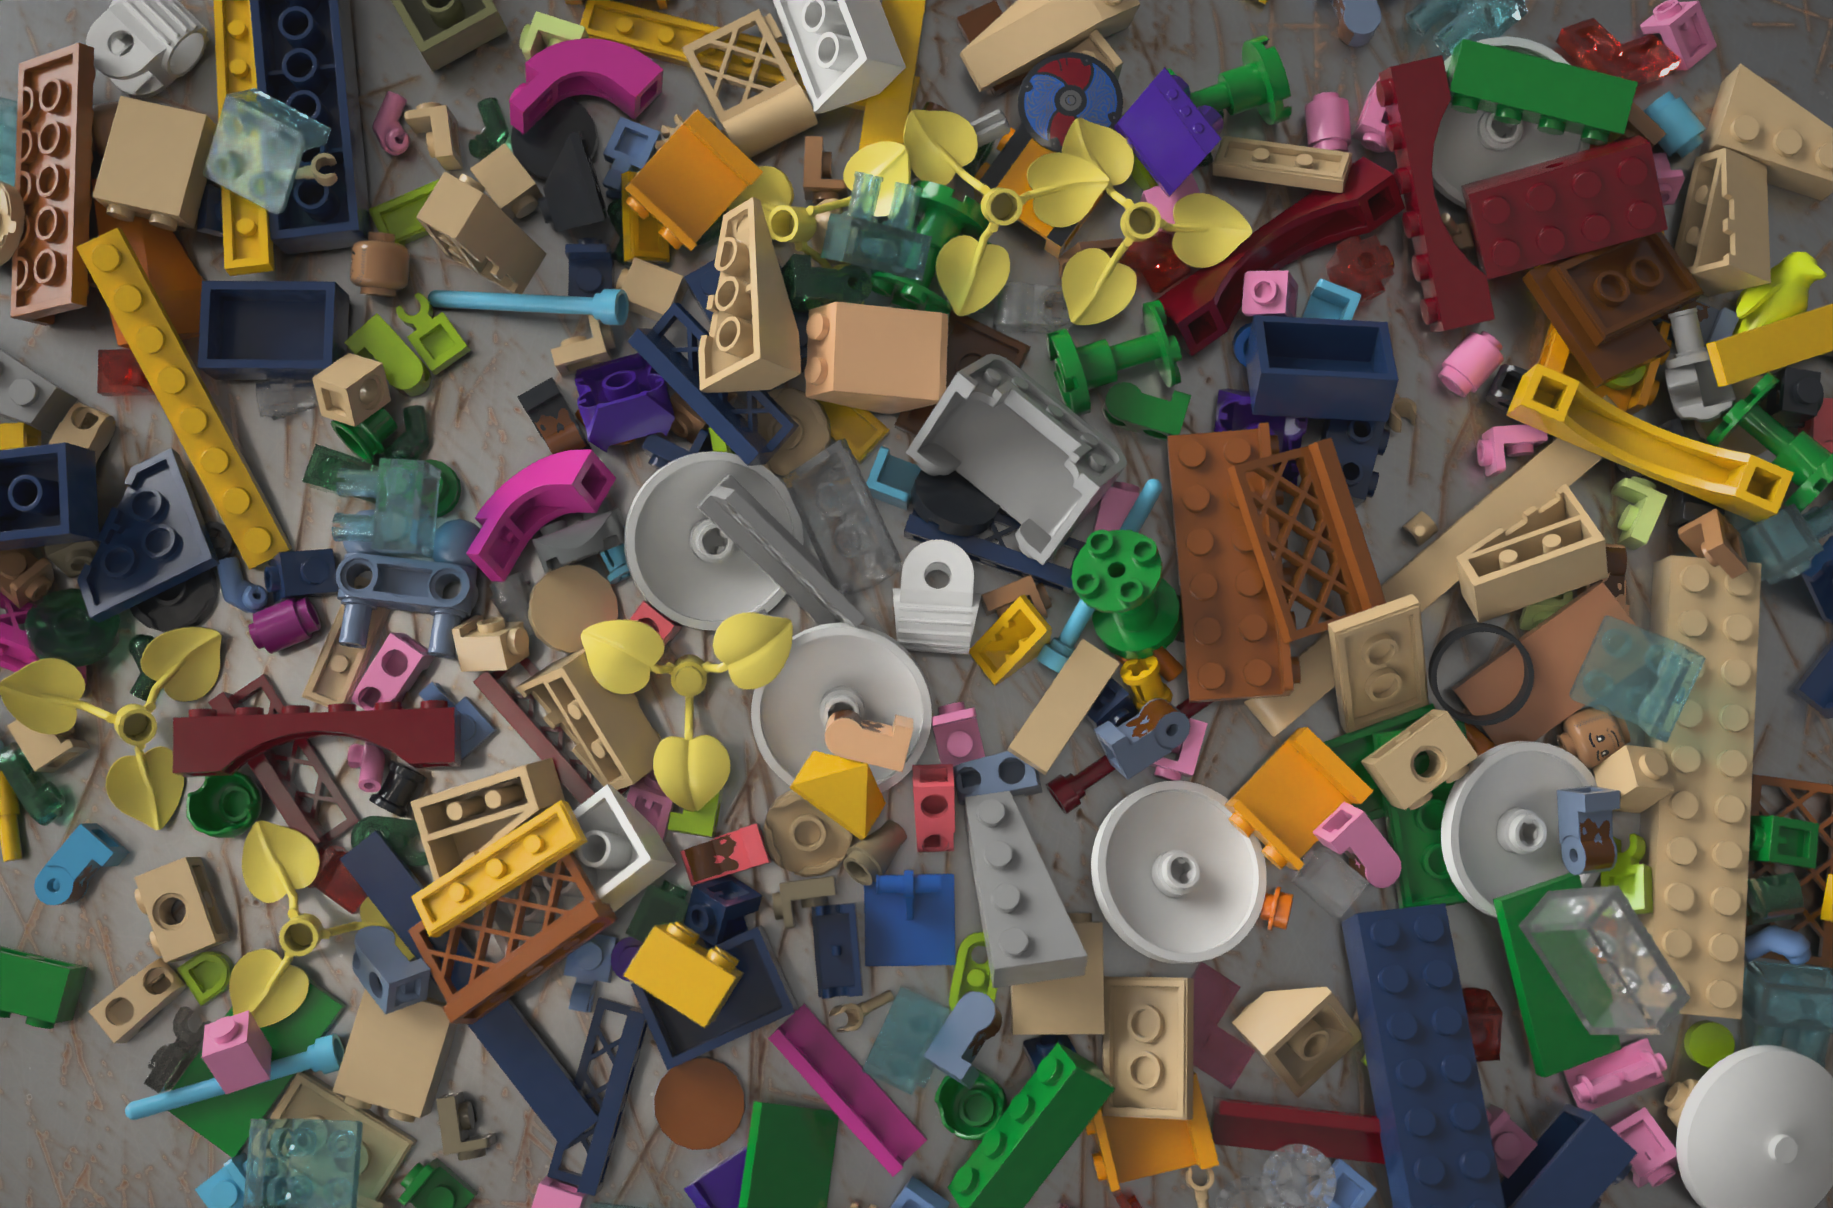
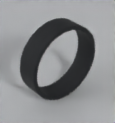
(1501, 715)

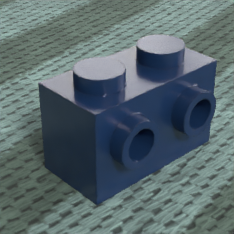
(1357, 448)

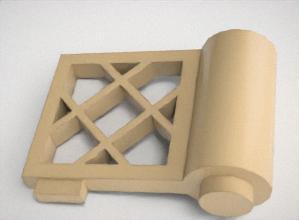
(768, 116)

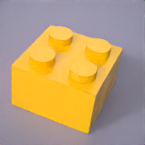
(685, 972)

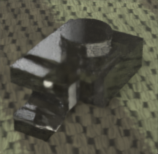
(173, 1060)

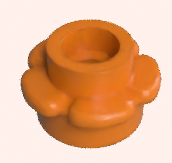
(1277, 909)

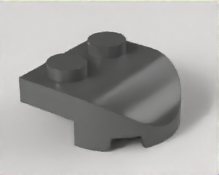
(569, 544)

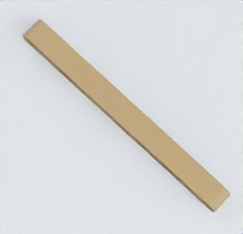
(1435, 567)

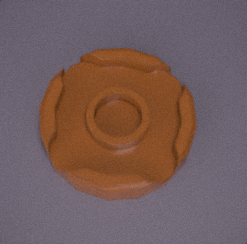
(700, 1103)

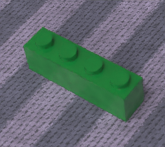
(1539, 92)
(39, 987)
(1032, 1133)

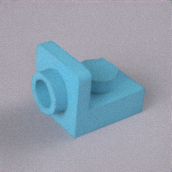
(226, 1186)

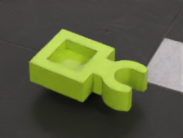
(435, 338)
(1630, 876)

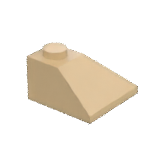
(1298, 1033)

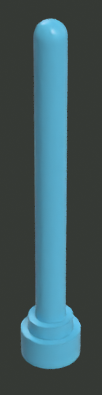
(609, 306)
(1060, 649)
(322, 1056)

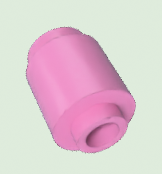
(1328, 122)
(1471, 363)

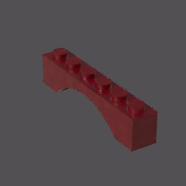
(1451, 285)
(1209, 299)
(223, 744)

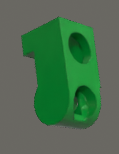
(1145, 414)

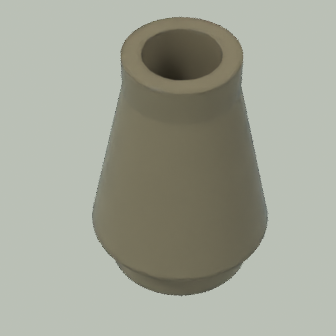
(874, 853)

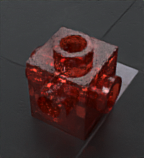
(1346, 272)

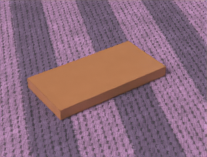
(1557, 654)

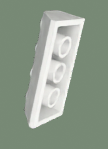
(840, 49)
(619, 860)

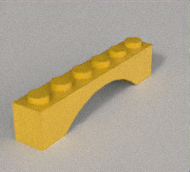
(1708, 472)

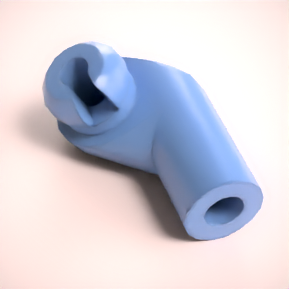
(239, 591)
(1778, 940)

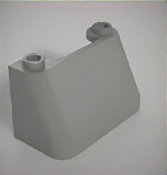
(1019, 451)

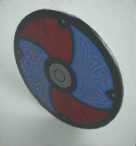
(1067, 89)

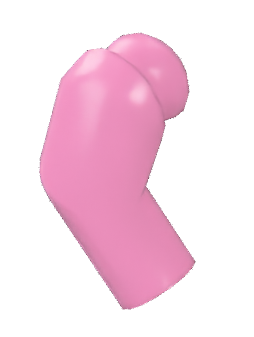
(387, 125)
(372, 764)

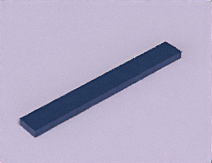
(501, 1031)

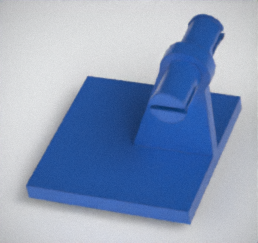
(910, 920)

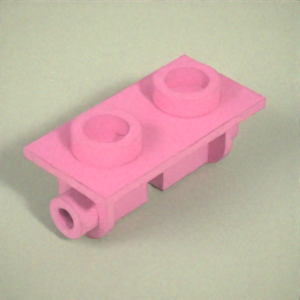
(1615, 1075)

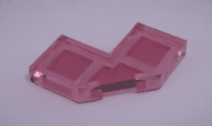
(1214, 1048)

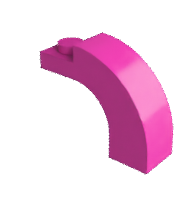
(585, 68)
(530, 499)

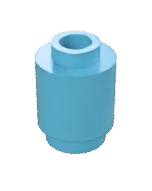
(1678, 123)

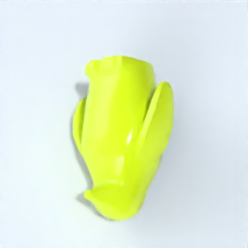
(1782, 297)

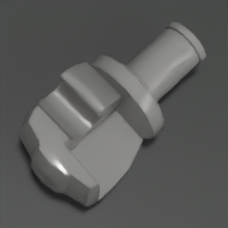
(1691, 373)

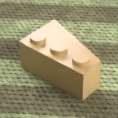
(1774, 131)
(1726, 223)
(479, 233)
(1534, 559)
(606, 726)
(479, 813)

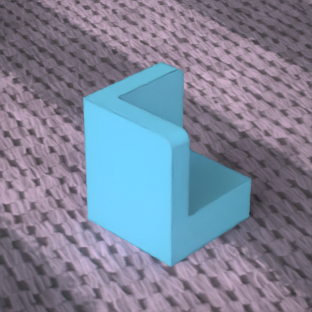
(1331, 302)
(892, 479)

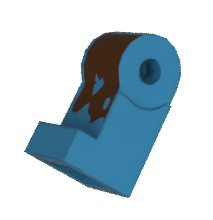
(75, 862)

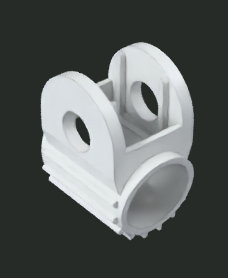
(149, 37)
(933, 617)

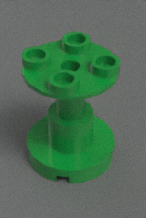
(1255, 84)
(942, 219)
(1098, 363)
(1798, 454)
(1123, 582)

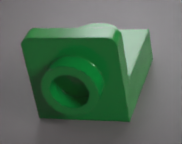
(1783, 841)
(435, 1187)

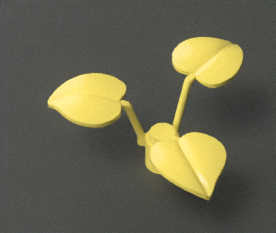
(1061, 188)
(799, 224)
(1203, 228)
(626, 651)
(141, 785)
(275, 865)

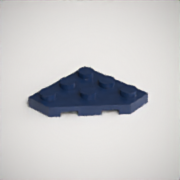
(148, 540)

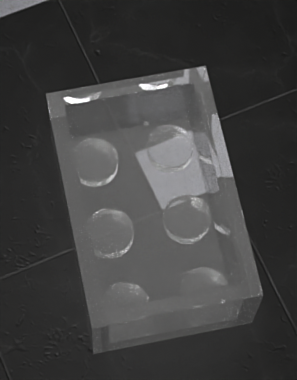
(1605, 961)

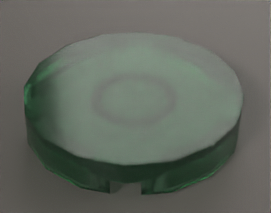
(65, 631)

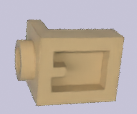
(440, 130)
(582, 352)

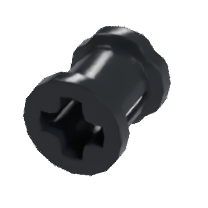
(397, 788)

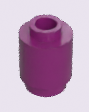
(284, 624)

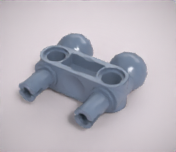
(410, 586)

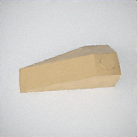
(1038, 30)
(752, 325)

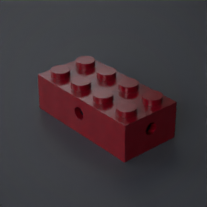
(1565, 207)

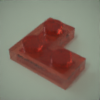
(1599, 51)

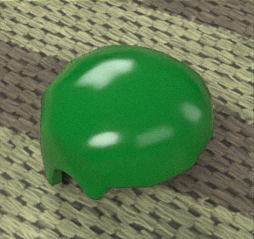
(224, 805)
(973, 1110)

